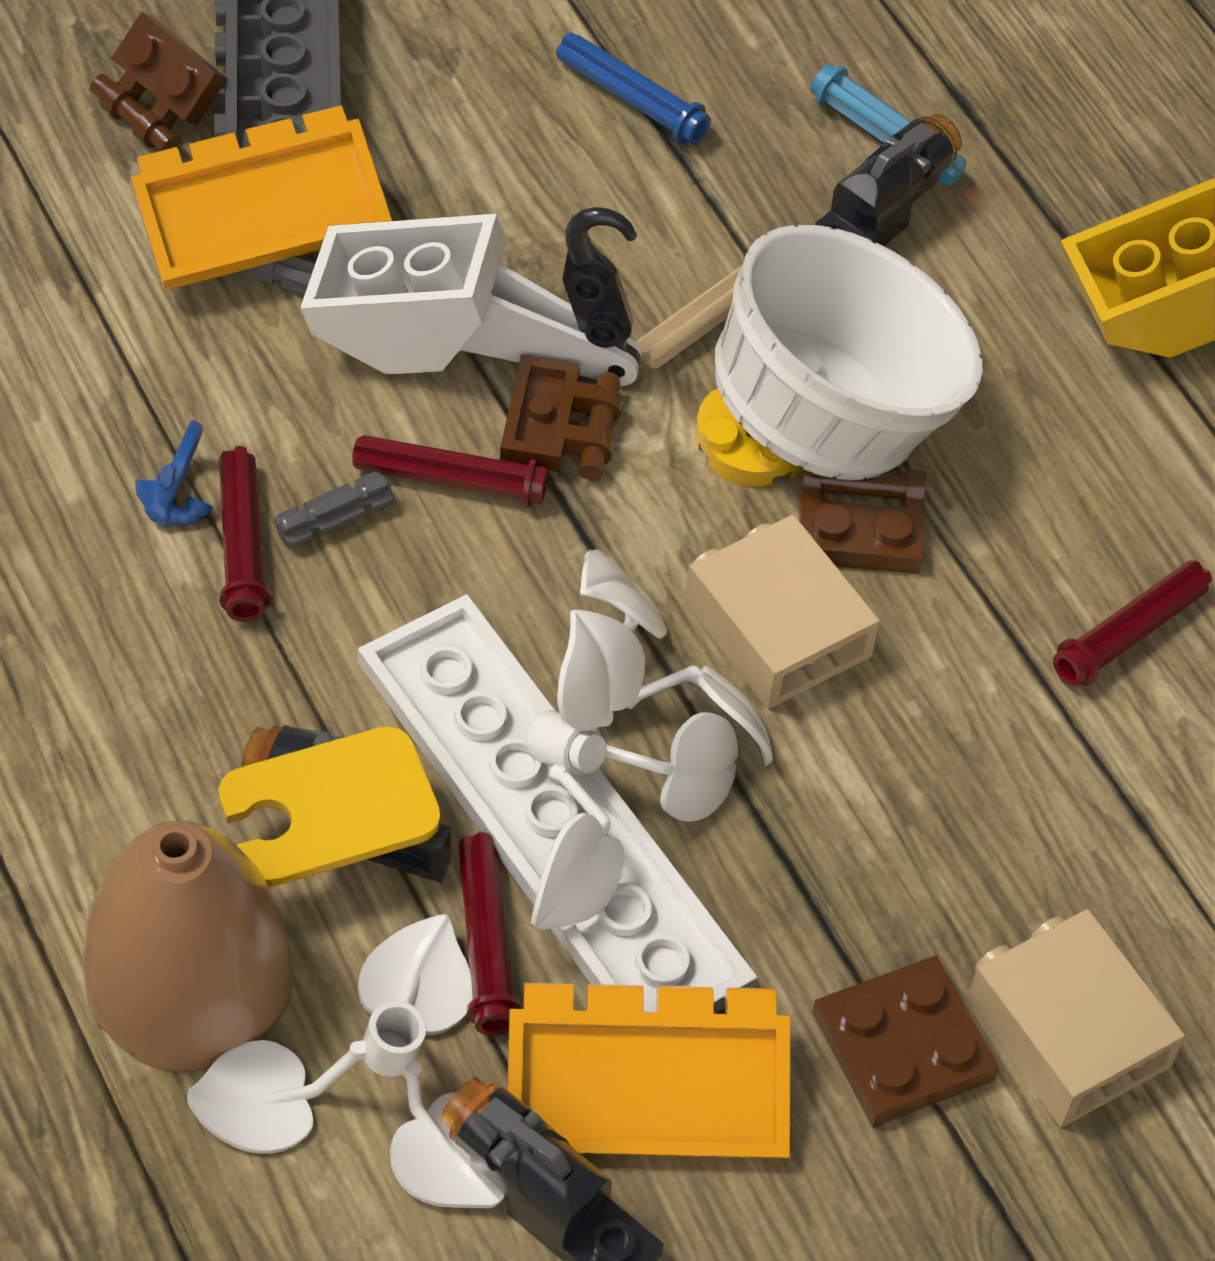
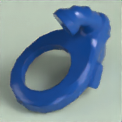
(159, 494)

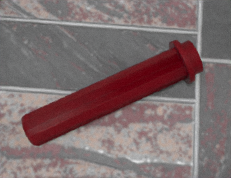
(452, 468)
(244, 593)
(1082, 658)
(486, 936)

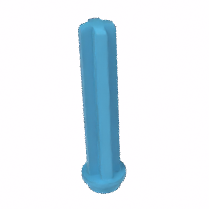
(869, 112)

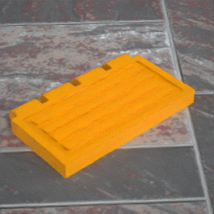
(257, 201)
(658, 1078)

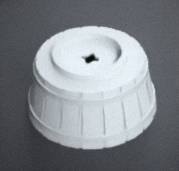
(841, 352)

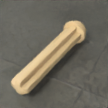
(688, 323)

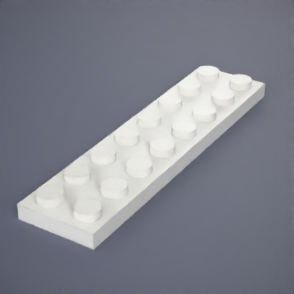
(471, 719)

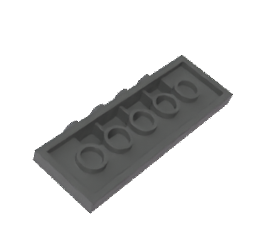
(277, 62)

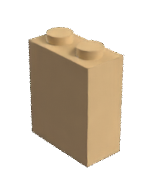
(780, 610)
(1073, 1016)

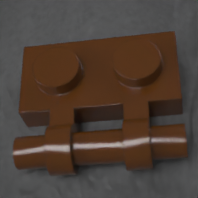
(166, 68)
(542, 413)

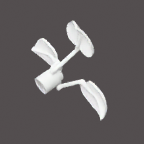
(609, 583)
(598, 677)
(413, 989)

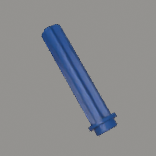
(686, 120)

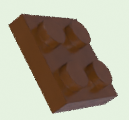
(905, 1040)

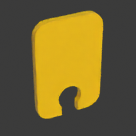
(342, 801)

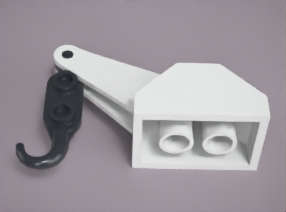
(435, 286)

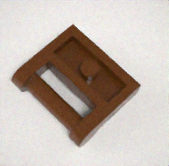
(864, 533)

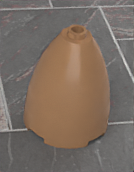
(185, 949)

